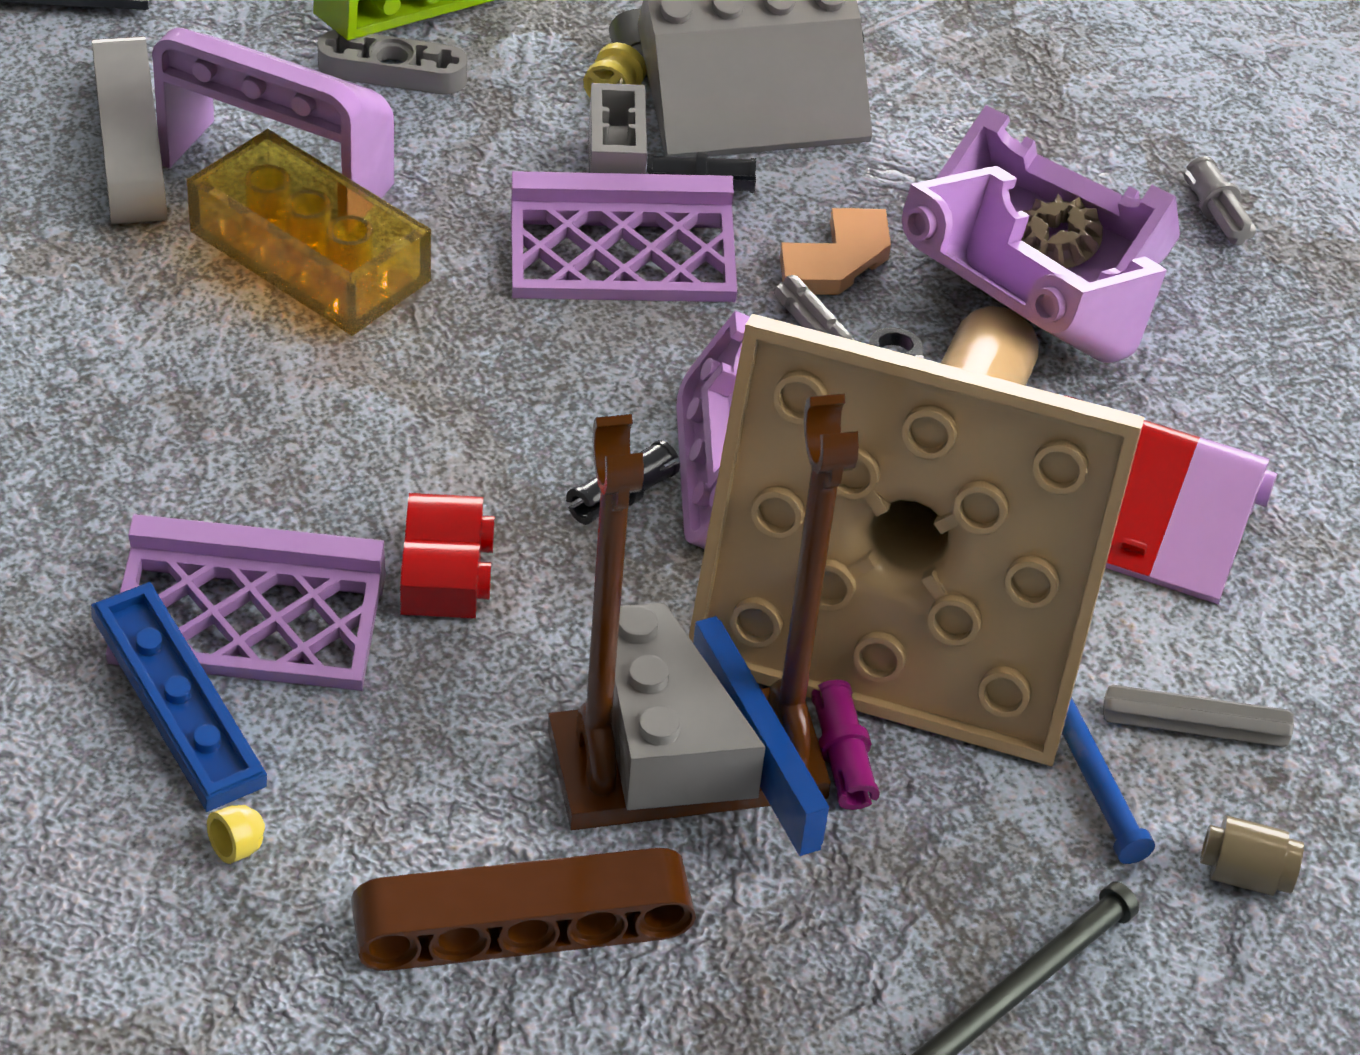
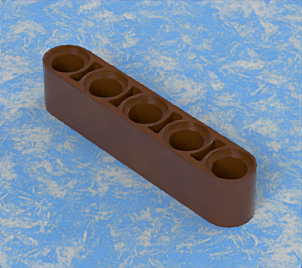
(521, 909)

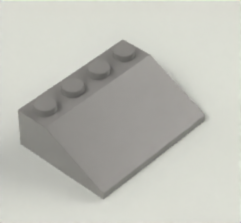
(755, 74)

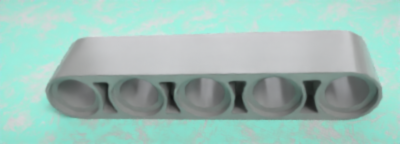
(129, 130)

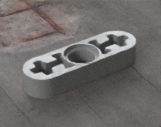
(424, 67)

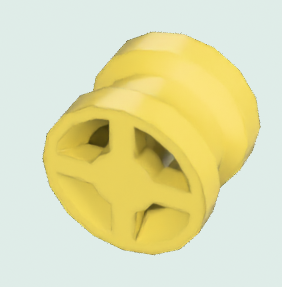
(616, 65)

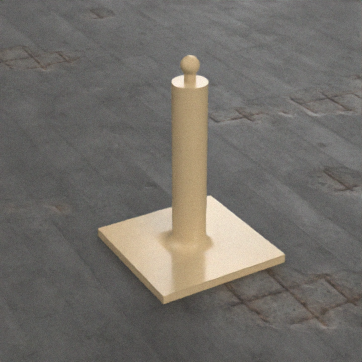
(954, 543)

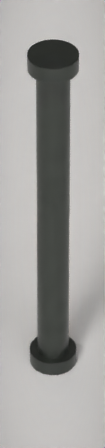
(1115, 905)

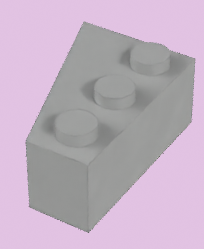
(674, 720)

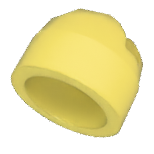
(235, 832)

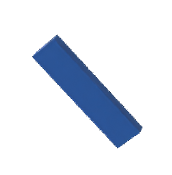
(179, 696)
(784, 775)

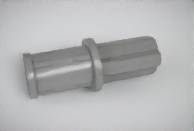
(1219, 199)

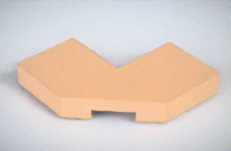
(857, 244)

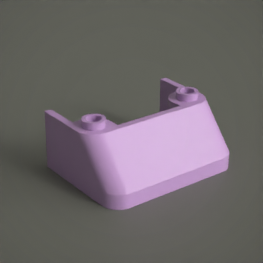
(199, 67)

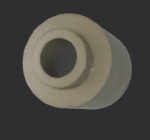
(1252, 856)

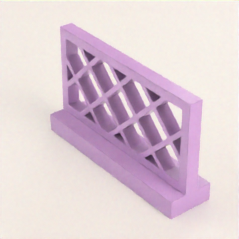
(622, 204)
(256, 562)

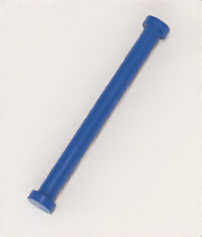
(1131, 842)

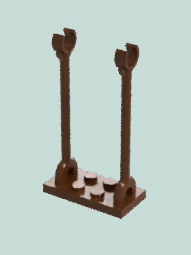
(584, 737)

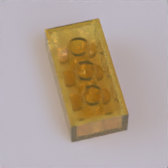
(309, 231)

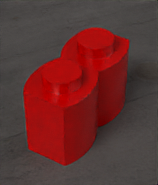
(444, 555)

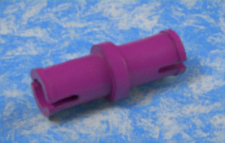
(845, 744)

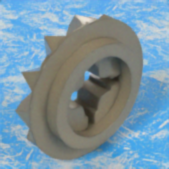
(1065, 247)

